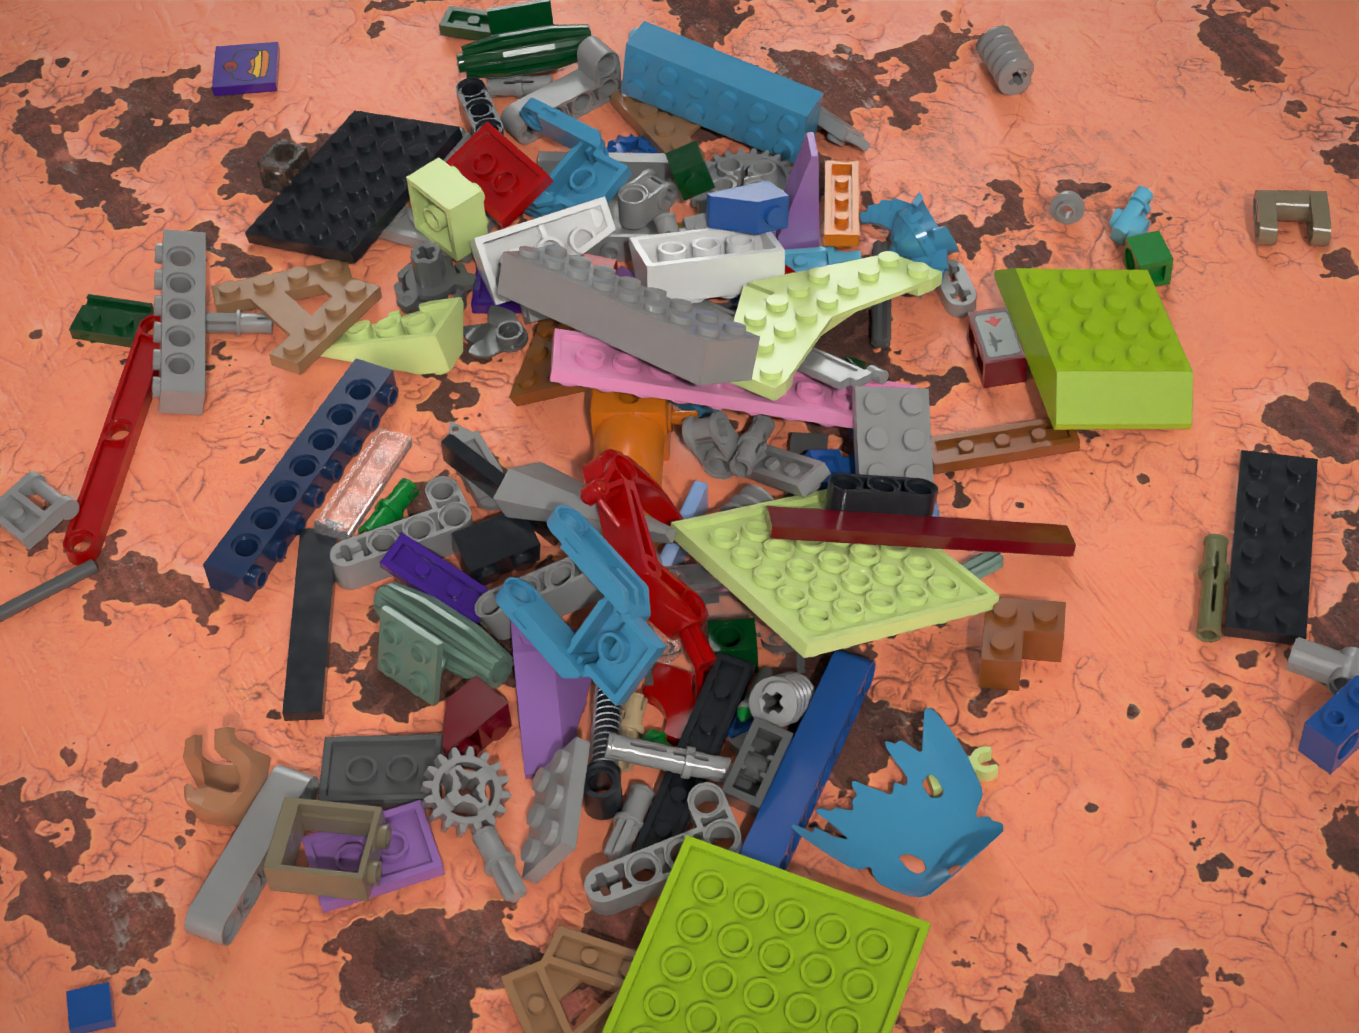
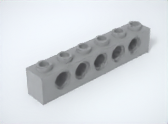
(181, 322)

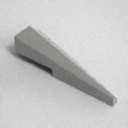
(537, 489)

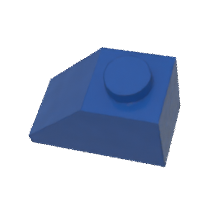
(748, 208)

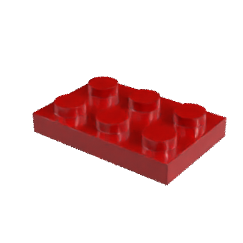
(502, 172)

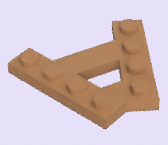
(655, 124)
(307, 333)
(567, 963)

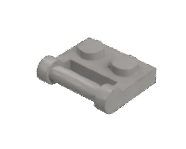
(25, 519)

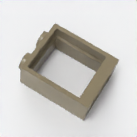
(331, 817)

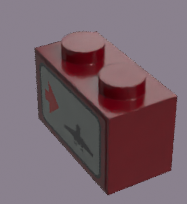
(996, 347)

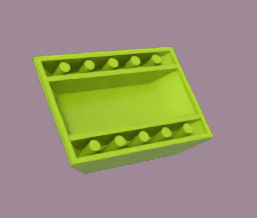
(1099, 348)

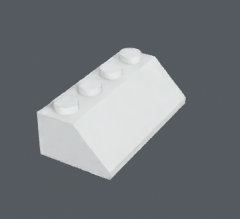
(705, 262)

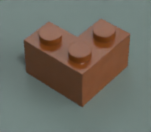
(1016, 632)

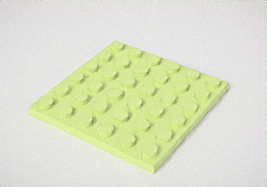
(829, 592)

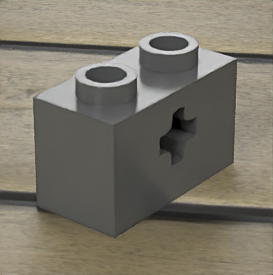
(756, 766)

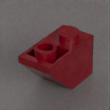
(474, 718)

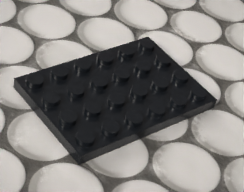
(352, 186)

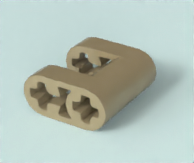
(1291, 206)

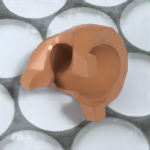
(224, 790)

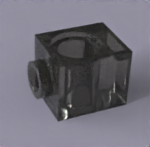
(282, 164)

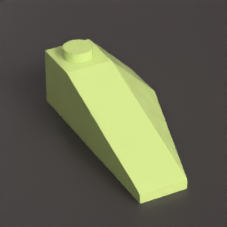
(408, 343)

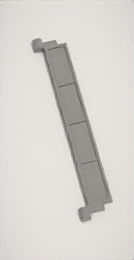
(818, 363)

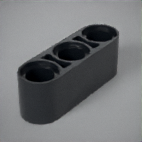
(476, 106)
(881, 494)

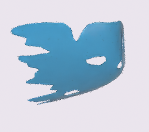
(909, 820)

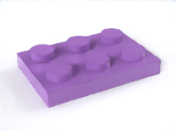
(406, 862)

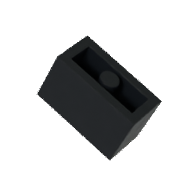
(496, 548)

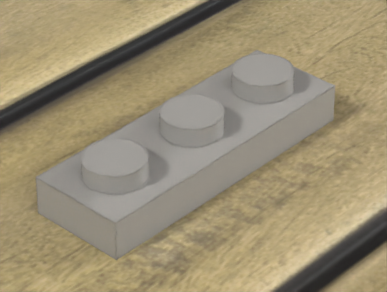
(789, 471)

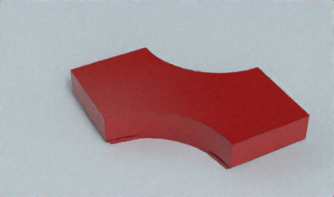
(673, 697)

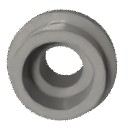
(1069, 199)

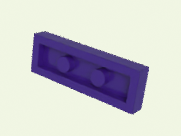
(433, 575)

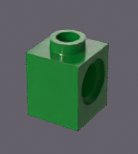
(1149, 253)

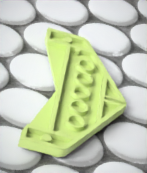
(802, 306)

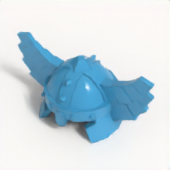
(913, 231)

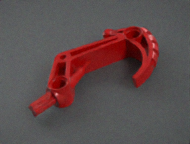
(621, 495)

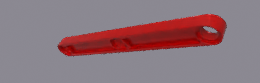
(111, 456)

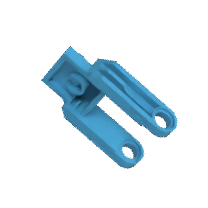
(583, 172)
(614, 640)

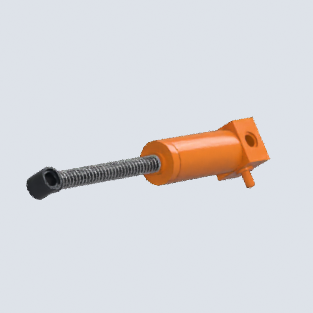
(642, 432)

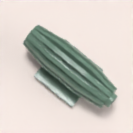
(426, 636)

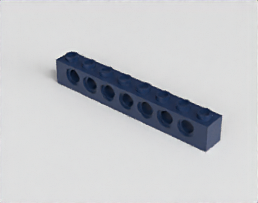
(301, 480)

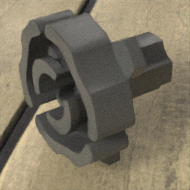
(431, 278)

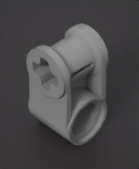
(645, 199)
(712, 442)

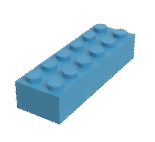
(719, 91)

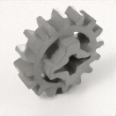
(457, 778)

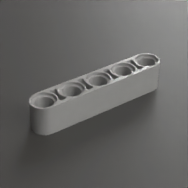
(559, 584)
(239, 873)

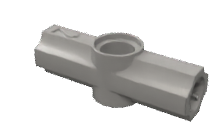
(1324, 663)

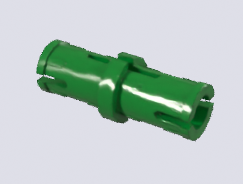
(392, 507)

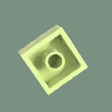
(447, 207)

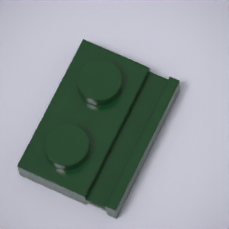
(109, 320)

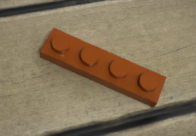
(1000, 445)

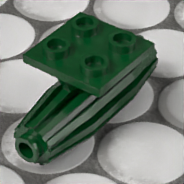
(522, 43)

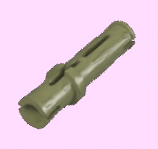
(1213, 575)

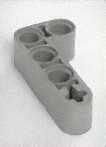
(574, 93)
(359, 557)
(660, 856)

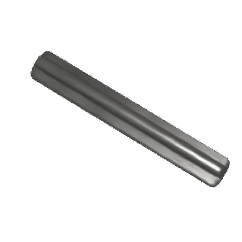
(882, 311)

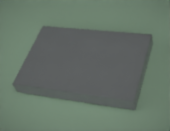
(377, 769)

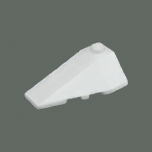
(571, 228)

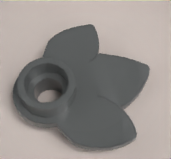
(499, 335)

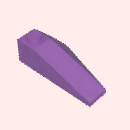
(803, 199)
(546, 704)

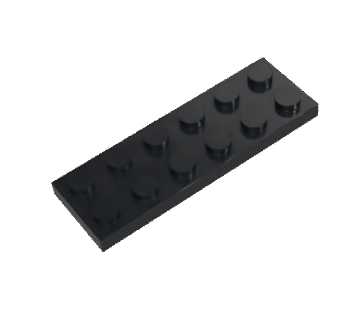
(1271, 548)

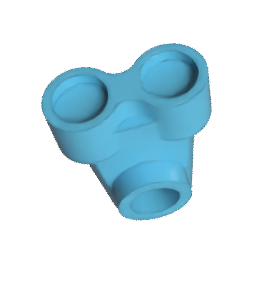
(1132, 219)

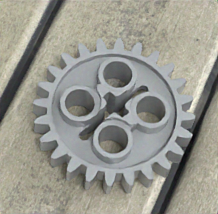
(732, 169)

